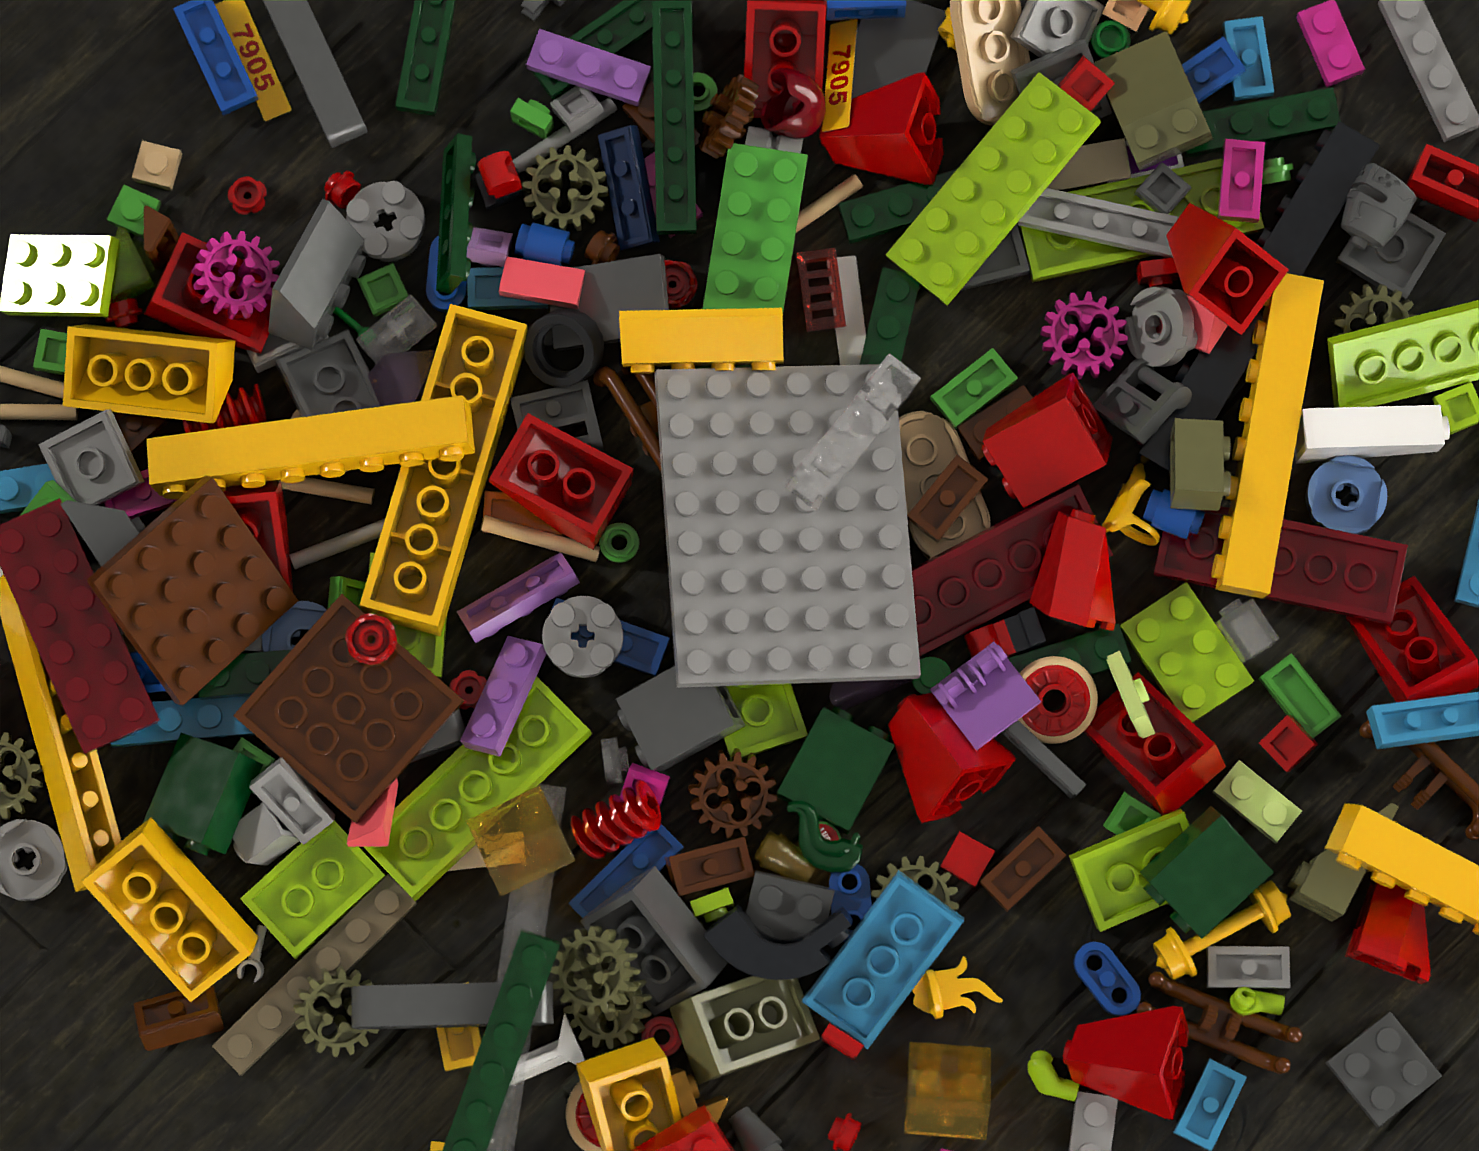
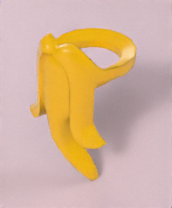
(1121, 513)
(943, 990)

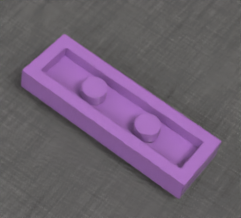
(588, 67)
(518, 597)
(503, 696)

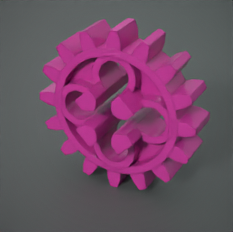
(217, 288)
(1106, 337)

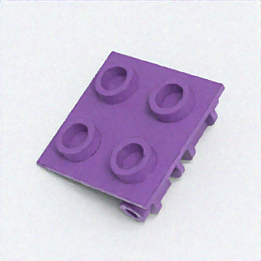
(985, 695)

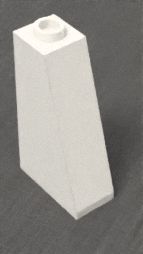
(1369, 432)

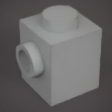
(262, 837)

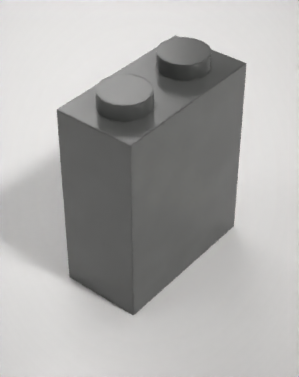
(676, 721)

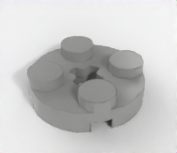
(389, 199)
(1178, 326)
(566, 653)
(48, 866)

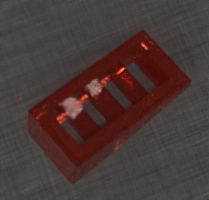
(818, 256)

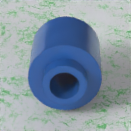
(544, 244)
(1173, 521)

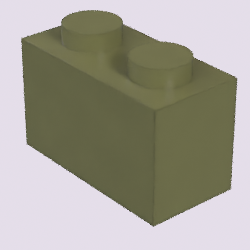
(1198, 464)

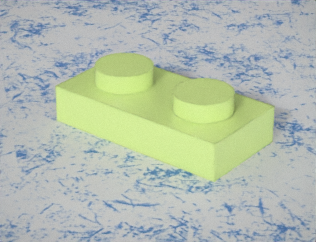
(1257, 801)

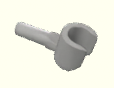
(255, 956)

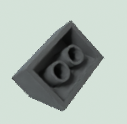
(316, 278)
(103, 528)
(665, 936)

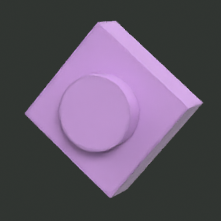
(489, 247)

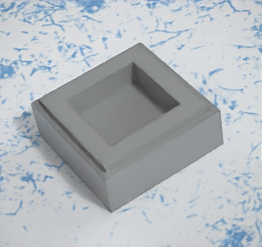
(576, 108)

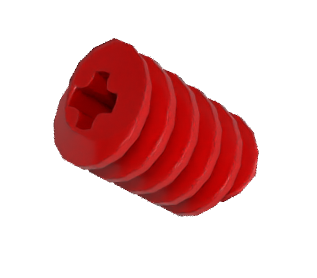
(233, 413)
(617, 826)

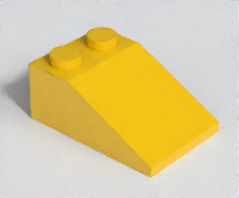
(629, 1095)

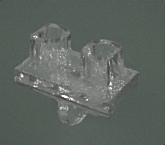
(397, 330)

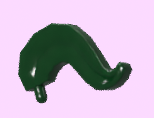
(820, 852)

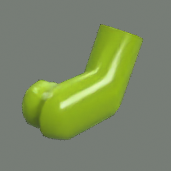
(1249, 1001)
(1047, 1080)

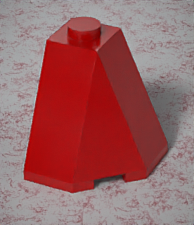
(891, 132)
(1076, 573)
(940, 760)
(1392, 934)
(1133, 1058)

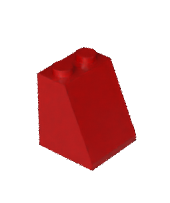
(1222, 267)
(1048, 442)

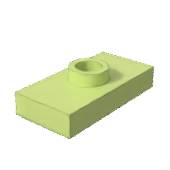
(1132, 694)

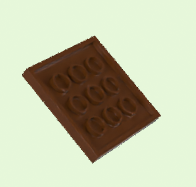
(192, 590)
(346, 720)

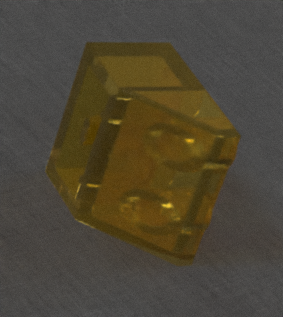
(520, 840)
(948, 1090)

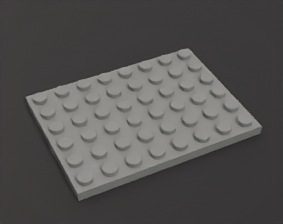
(755, 571)

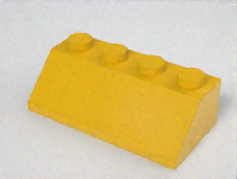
(701, 339)
(147, 372)
(171, 910)

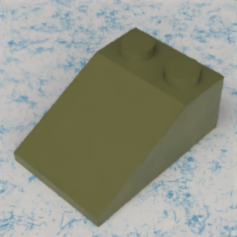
(1154, 101)
(1327, 885)
(742, 1025)

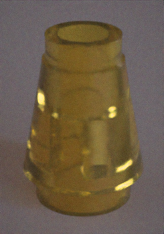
(783, 857)

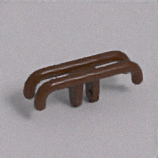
(641, 418)
(1446, 772)
(1221, 1023)

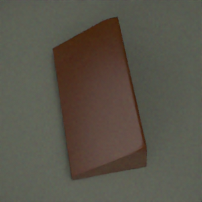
(159, 237)
(175, 1019)

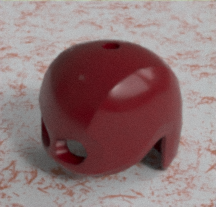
(797, 108)

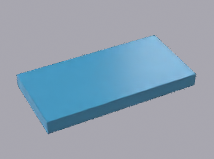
(883, 959)

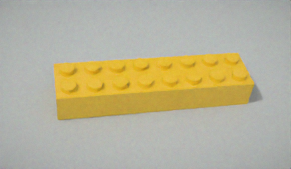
(439, 500)

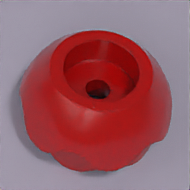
(685, 282)
(367, 626)

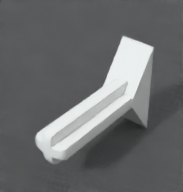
(555, 1053)

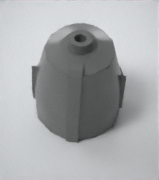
(1376, 207)

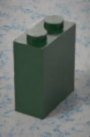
(837, 767)
(203, 794)
(1205, 873)

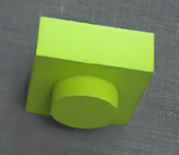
(1460, 407)
(712, 906)

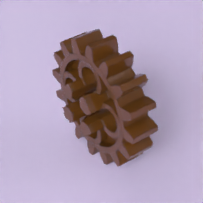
(728, 116)
(721, 812)

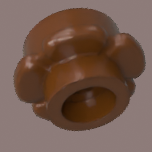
(602, 248)

